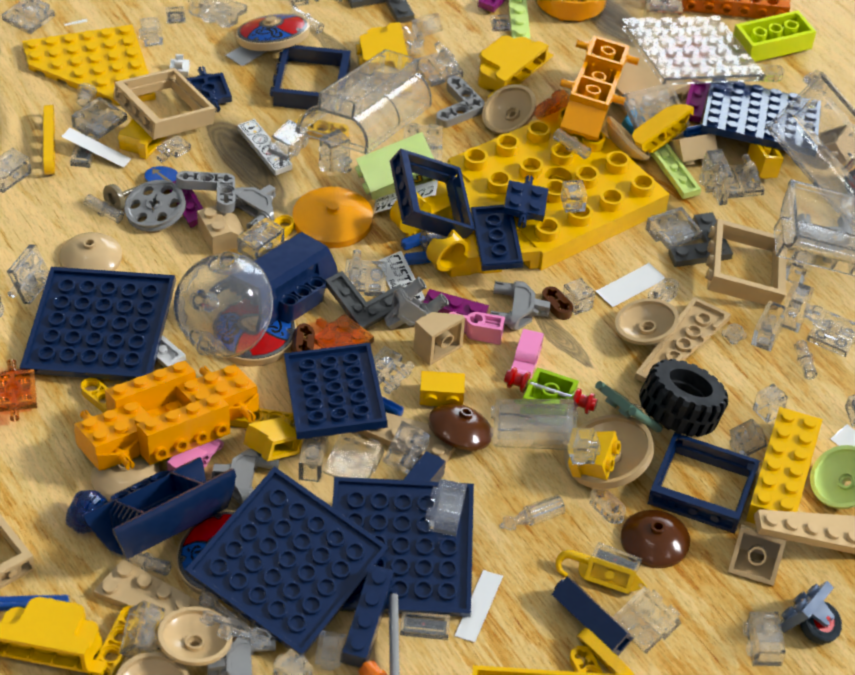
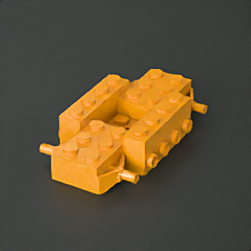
(165, 414)

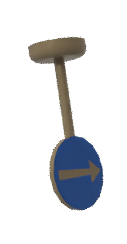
(115, 196)

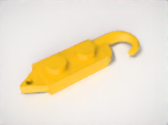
(601, 571)

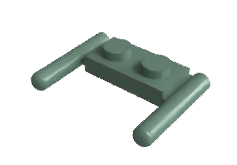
(626, 408)

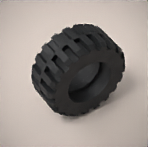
(683, 397)

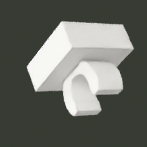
(180, 64)

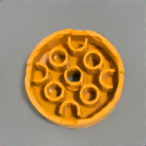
(572, 9)

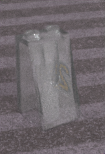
(533, 423)

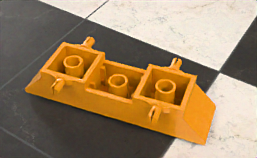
(595, 86)

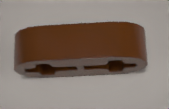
(560, 301)
(298, 341)

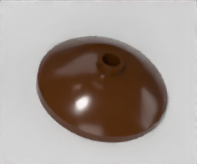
(460, 426)
(655, 547)

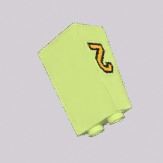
(376, 166)

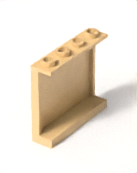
(642, 77)

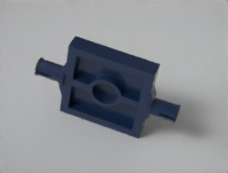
(212, 87)
(525, 201)

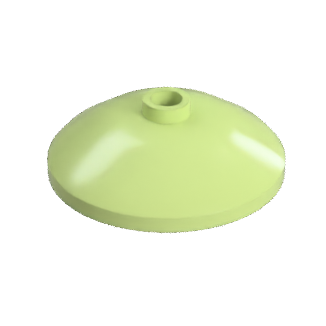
(831, 473)

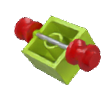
(550, 386)

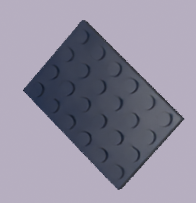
(334, 391)

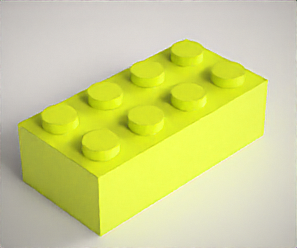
(775, 35)

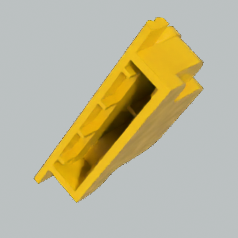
(379, 39)
(510, 61)
(52, 635)

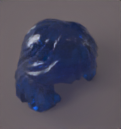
(82, 503)

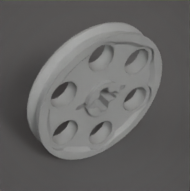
(161, 209)

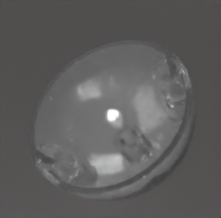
(223, 305)

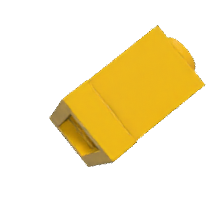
(137, 140)
(272, 439)
(604, 461)

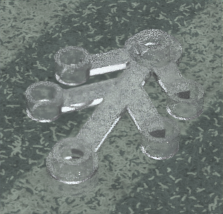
(256, 636)

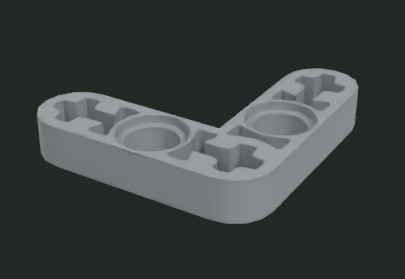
(470, 105)
(220, 182)

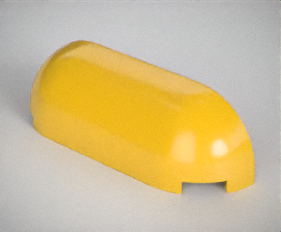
(662, 127)

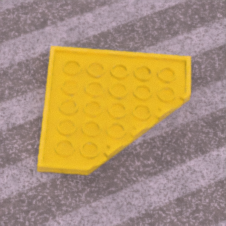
(90, 58)

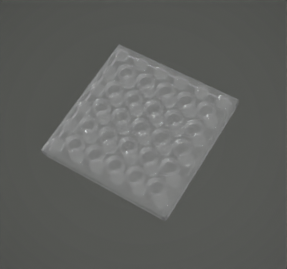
(691, 50)

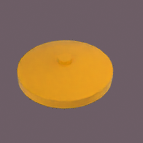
(333, 216)

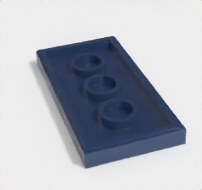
(496, 238)

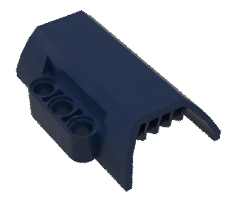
(297, 275)
(159, 508)

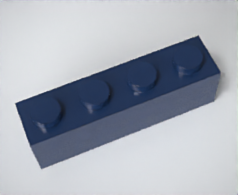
(368, 616)

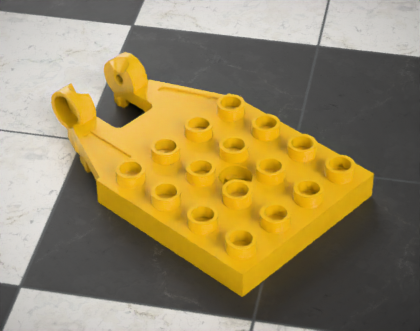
(615, 186)

